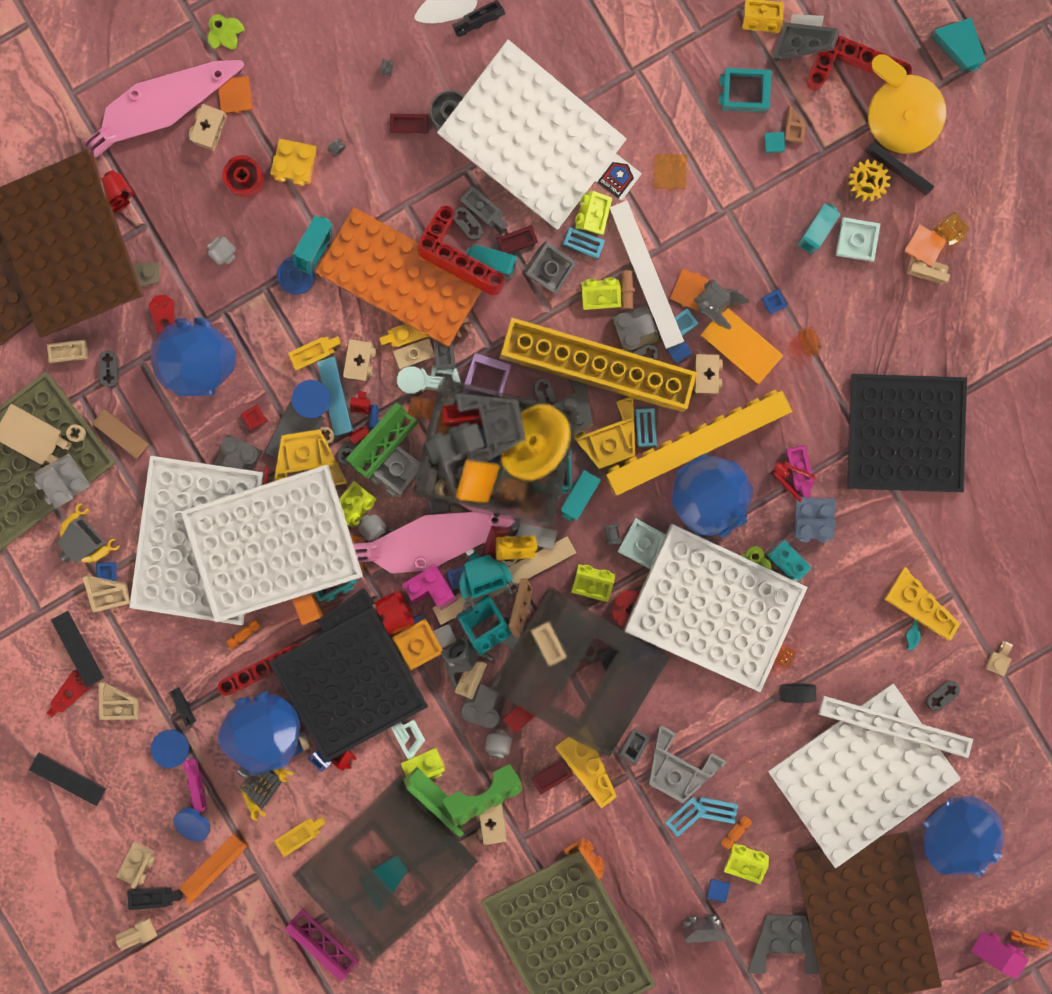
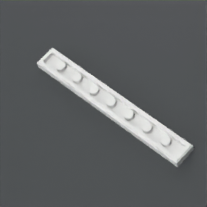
(646, 274)
(895, 726)

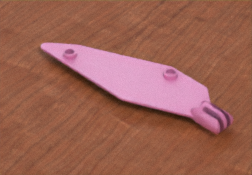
(159, 102)
(428, 541)

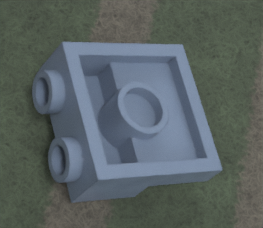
(815, 519)

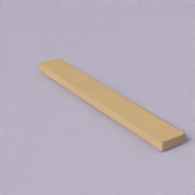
(523, 569)

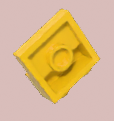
(293, 162)

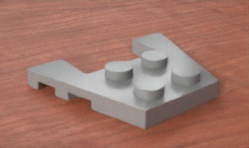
(675, 775)

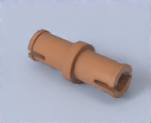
(627, 290)

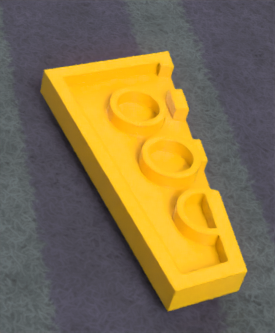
(916, 602)
(588, 768)

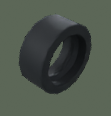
(798, 693)

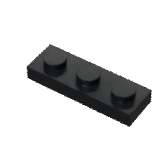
(347, 609)

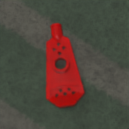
(162, 313)
(72, 685)

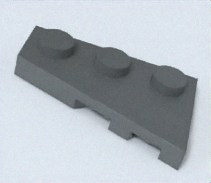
(804, 40)

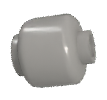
(221, 250)
(372, 527)
(498, 744)

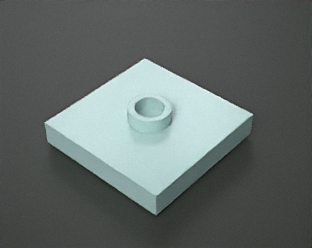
(857, 239)
(642, 543)

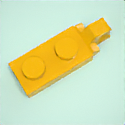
(402, 336)
(313, 352)
(299, 835)

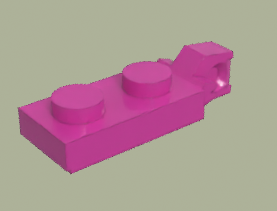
(798, 458)
(195, 784)

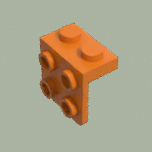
(586, 848)

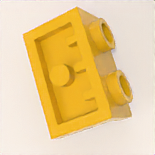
(763, 15)
(516, 547)

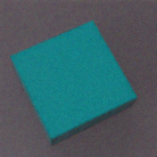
(774, 142)

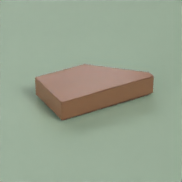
(794, 127)

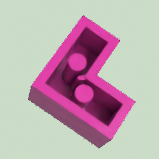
(430, 583)
(1002, 956)

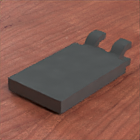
(292, 423)

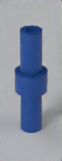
(374, 417)

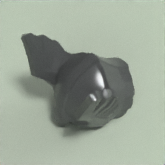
(715, 301)
(461, 658)

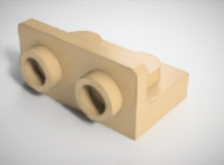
(936, 273)
(135, 864)

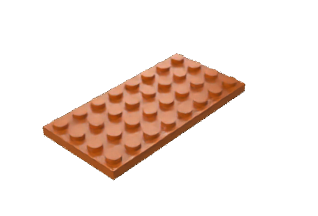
(391, 275)

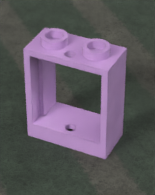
(492, 363)

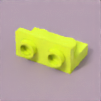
(593, 212)
(601, 293)
(356, 503)
(593, 583)
(428, 762)
(747, 863)

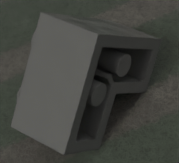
(456, 442)

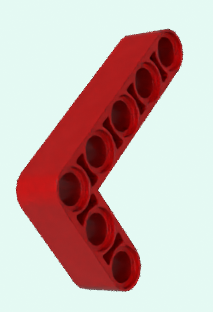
(854, 60)
(455, 256)
(253, 673)

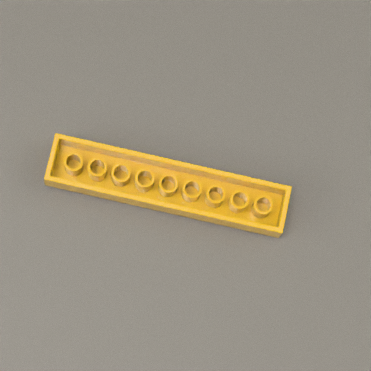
(598, 365)
(698, 443)

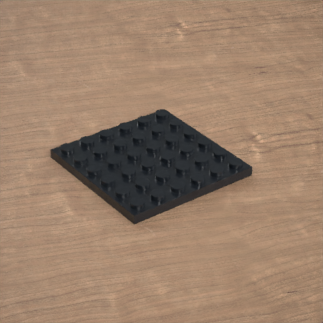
(907, 433)
(348, 683)

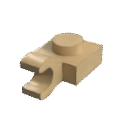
(999, 661)

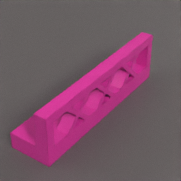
(315, 949)

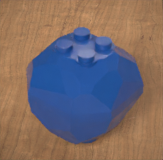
(192, 357)
(711, 496)
(260, 733)
(963, 837)

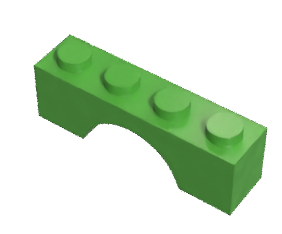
(464, 807)

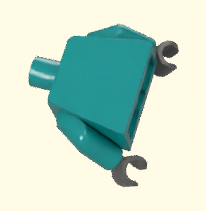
(484, 576)

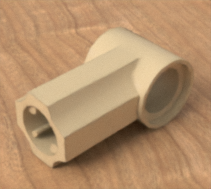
(141, 932)

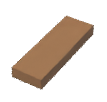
(121, 434)
(521, 607)

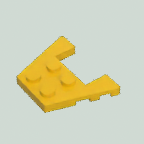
(612, 442)
(305, 452)

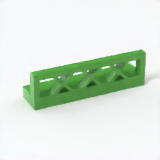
(378, 439)
(431, 796)

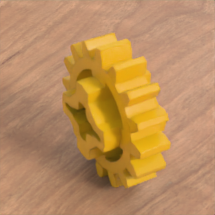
(865, 173)

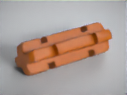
(243, 634)
(737, 831)
(1028, 940)

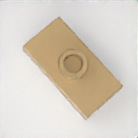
(67, 351)
(414, 354)
(548, 644)
(470, 680)

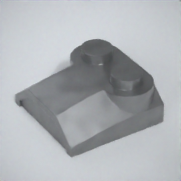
(549, 267)
(635, 329)
(238, 454)
(452, 471)
(484, 707)
(702, 928)

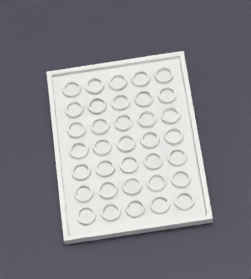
(531, 135)
(272, 543)
(165, 563)
(715, 608)
(861, 782)

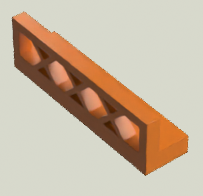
(212, 867)

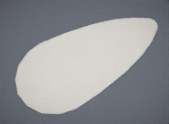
(444, 10)

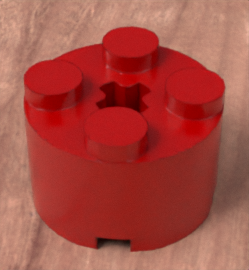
(234, 172)
(117, 190)
(621, 603)
(394, 612)

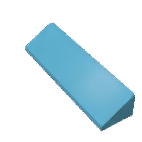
(338, 407)

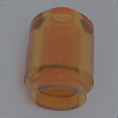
(809, 341)

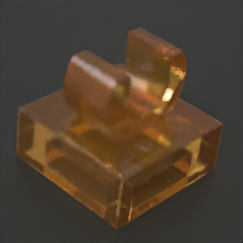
(785, 656)

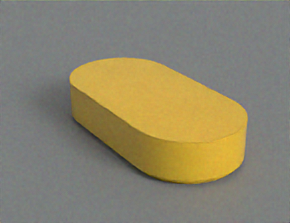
(889, 70)

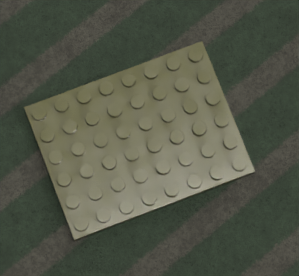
(20, 500)
(567, 933)

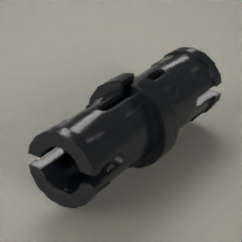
(182, 706)

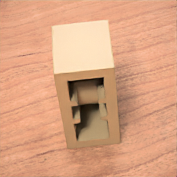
(210, 136)
(701, 365)
(352, 369)
(496, 833)

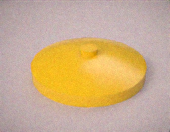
(907, 115)
(544, 445)

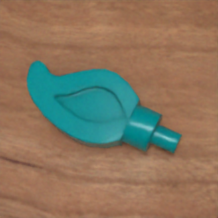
(913, 636)

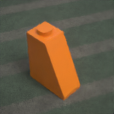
(307, 608)

